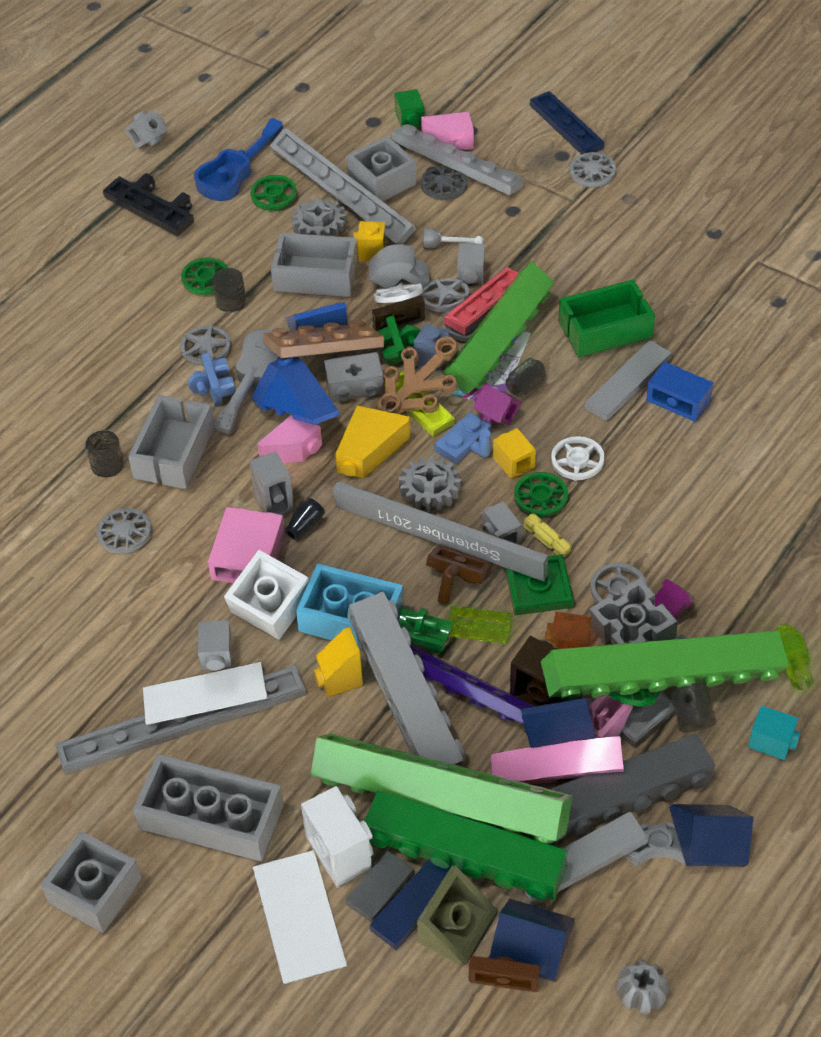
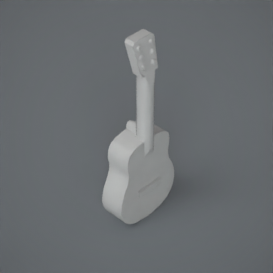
(249, 372)

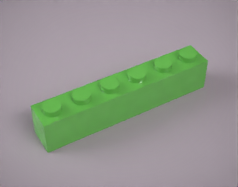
(499, 327)

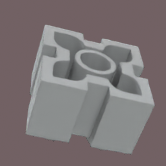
(632, 617)

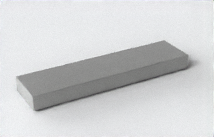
(627, 380)
(600, 849)

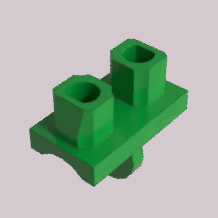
(400, 338)
(425, 629)

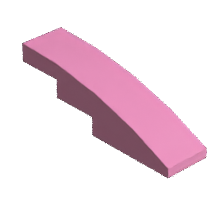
(559, 761)

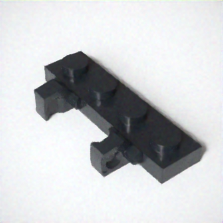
(139, 200)

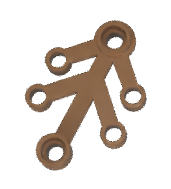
(418, 382)

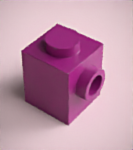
(496, 405)

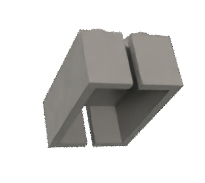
(314, 264)
(168, 444)

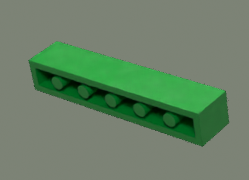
(467, 844)

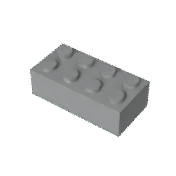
(209, 807)

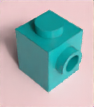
(774, 733)

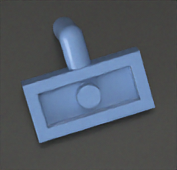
(466, 436)

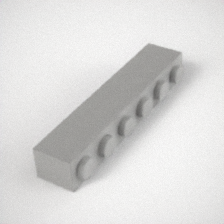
(403, 681)

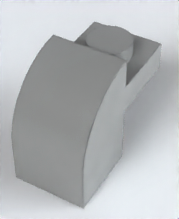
(397, 263)

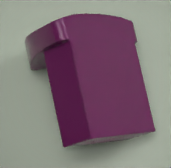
(673, 598)

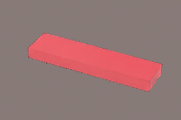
(477, 306)

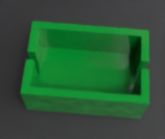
(606, 318)

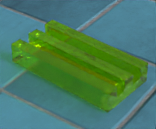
(478, 628)

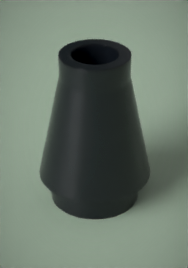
(305, 518)

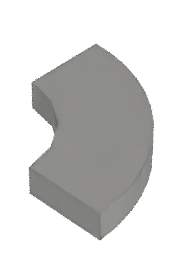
(661, 843)

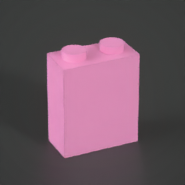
(239, 539)

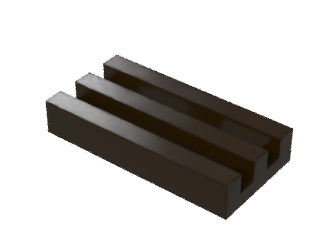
(405, 313)

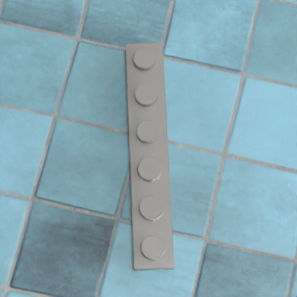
(454, 158)

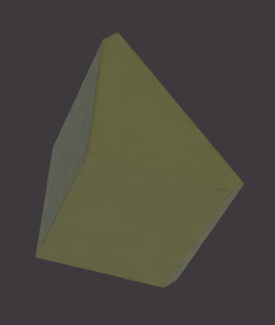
(455, 918)

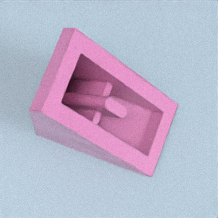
(609, 716)

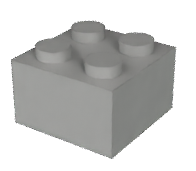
(382, 168)
(91, 881)

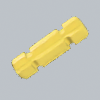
(547, 535)

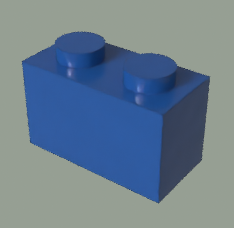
(679, 391)

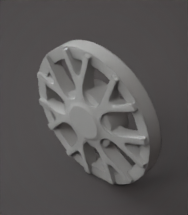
(593, 169)
(124, 531)

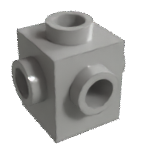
(146, 128)

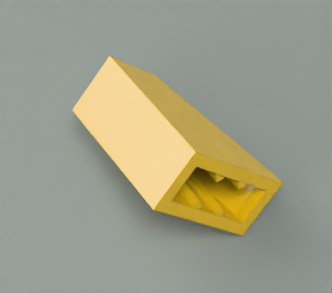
(370, 440)

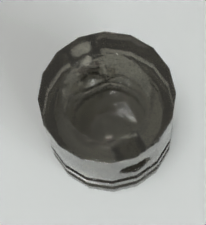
(229, 290)
(104, 453)
(693, 707)

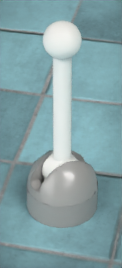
(432, 238)

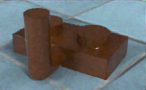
(453, 564)

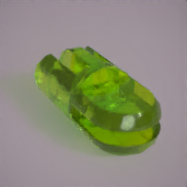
(797, 656)

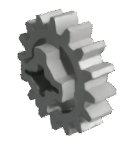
(319, 218)
(430, 483)

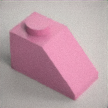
(450, 128)
(292, 441)

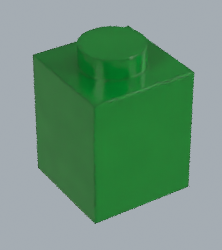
(409, 107)

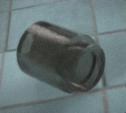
(526, 377)

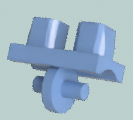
(219, 388)

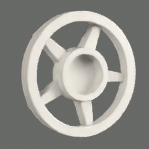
(398, 293)
(577, 458)

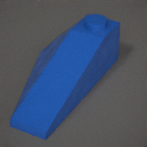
(293, 389)

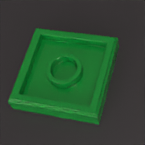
(537, 596)

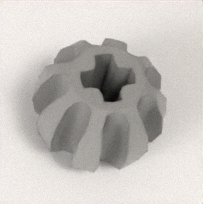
(642, 975)

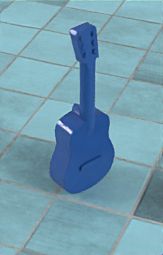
(223, 176)

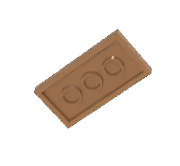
(322, 340)

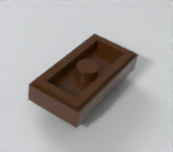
(504, 973)

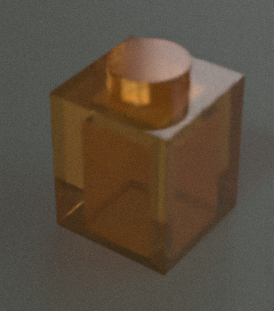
(569, 631)

